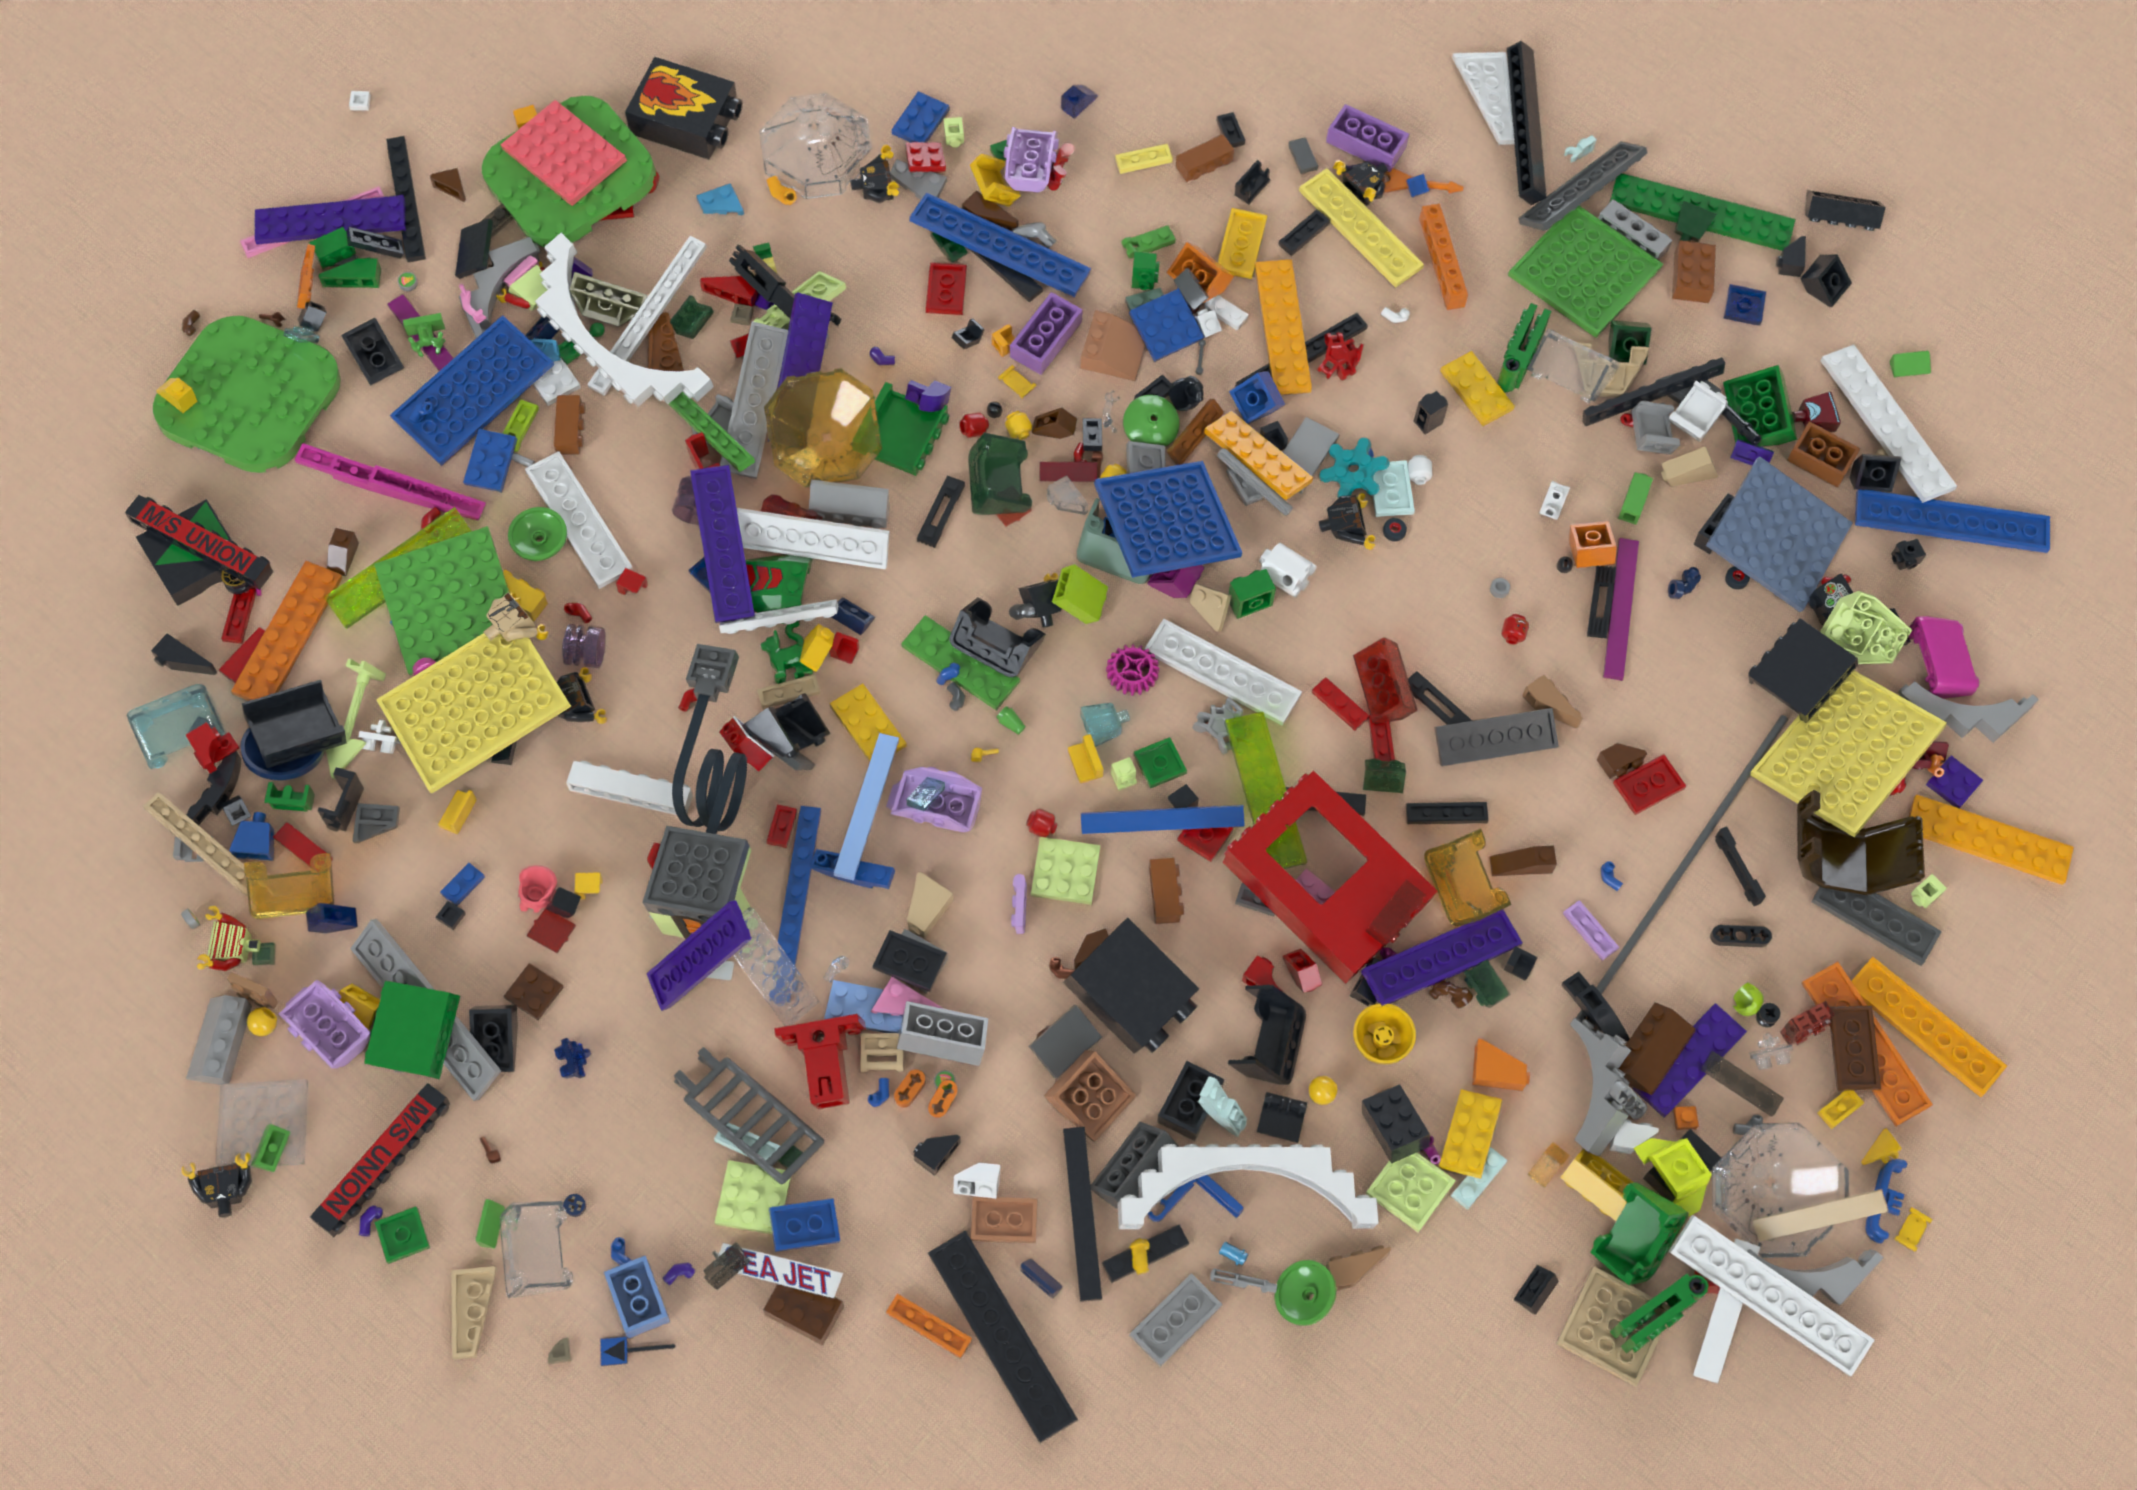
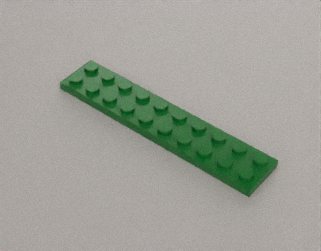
(1730, 219)

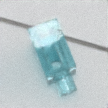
(1103, 721)

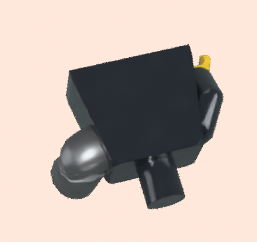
(1037, 601)

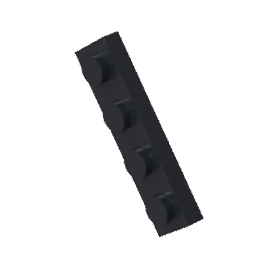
(1160, 1247)

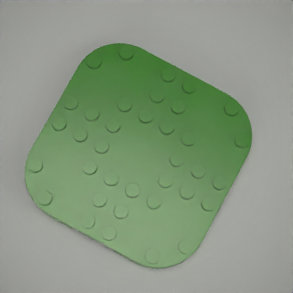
(543, 212)
(251, 392)

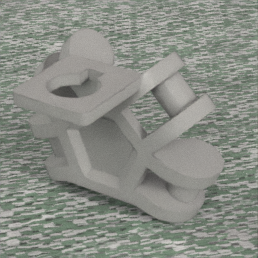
(1216, 722)

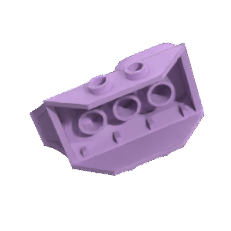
(1030, 159)
(952, 809)
(325, 1024)

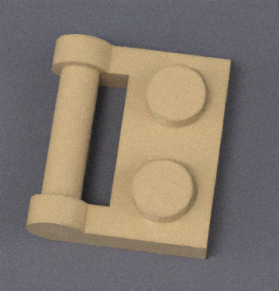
(881, 1045)

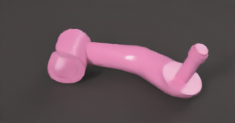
(466, 299)

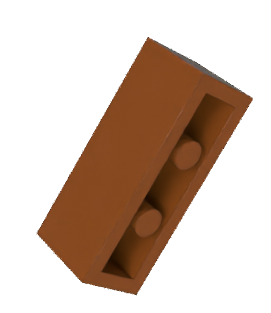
(1204, 158)
(569, 424)
(1165, 890)

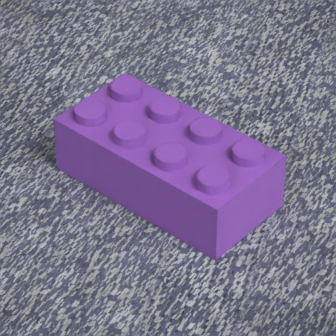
(1367, 137)
(1046, 333)

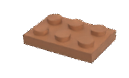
(1004, 1219)

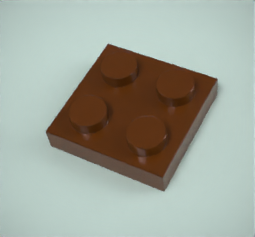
(533, 991)

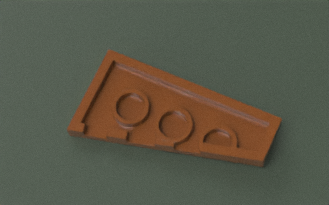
(663, 348)

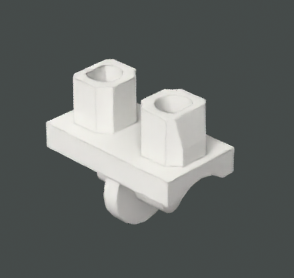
(1554, 500)
(388, 742)

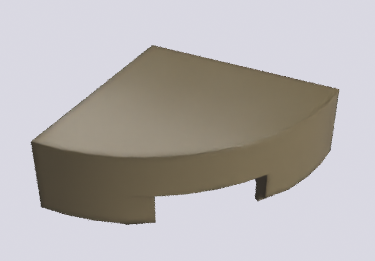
(560, 1352)

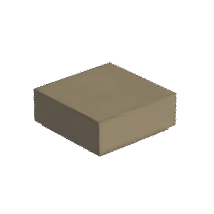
(742, 314)

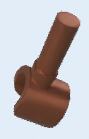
(276, 318)
(1097, 456)
(492, 1156)

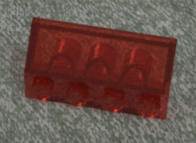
(1385, 682)

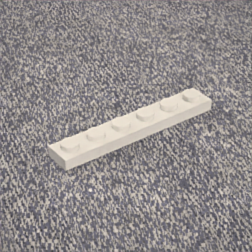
(786, 615)

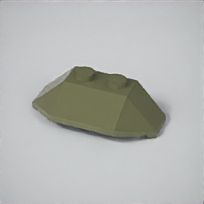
(605, 300)

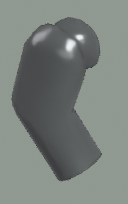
(958, 696)
(1741, 1129)

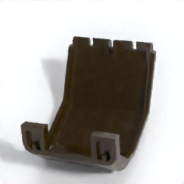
(1863, 864)

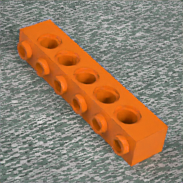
(1443, 256)

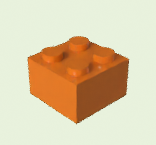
(1592, 544)

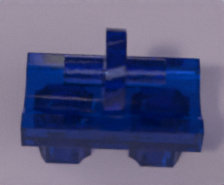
(575, 1058)

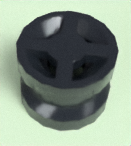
(1768, 1019)

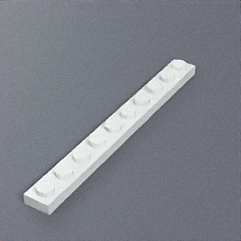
(652, 307)

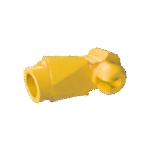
(1139, 1259)

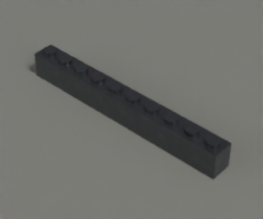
(1526, 123)

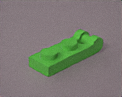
(1149, 241)

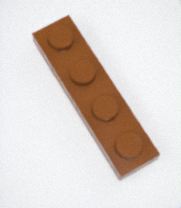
(1194, 432)

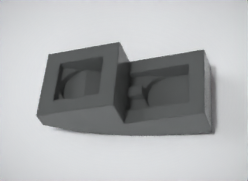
(1191, 289)

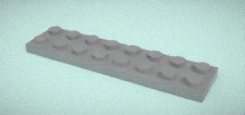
(754, 389)

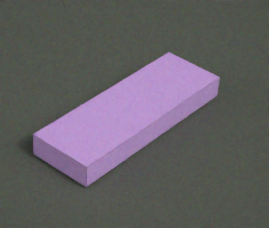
(1590, 930)

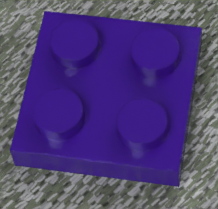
(1956, 783)

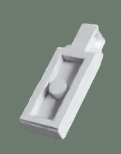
(1227, 312)

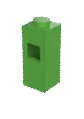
(1635, 498)

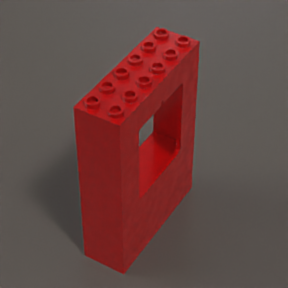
(1340, 924)

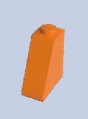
(1497, 1068)

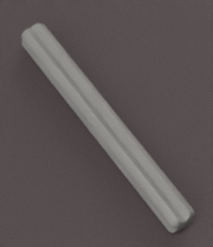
(1254, 481)

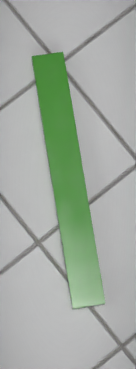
(712, 431)

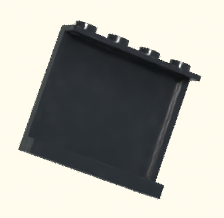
(1803, 669)
(293, 723)

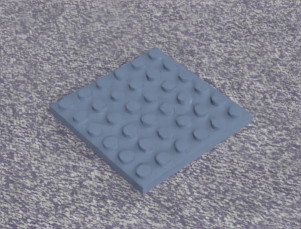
(1779, 534)

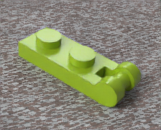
(521, 421)

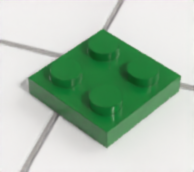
(1160, 762)
(402, 1235)

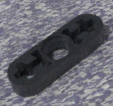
(1756, 941)

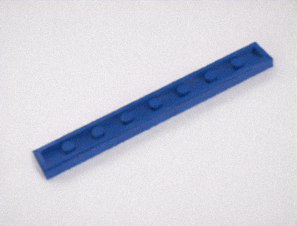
(1162, 819)

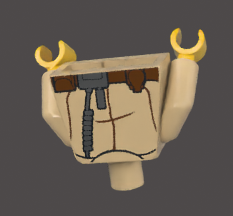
(511, 620)

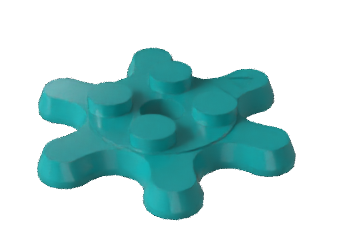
(1362, 477)

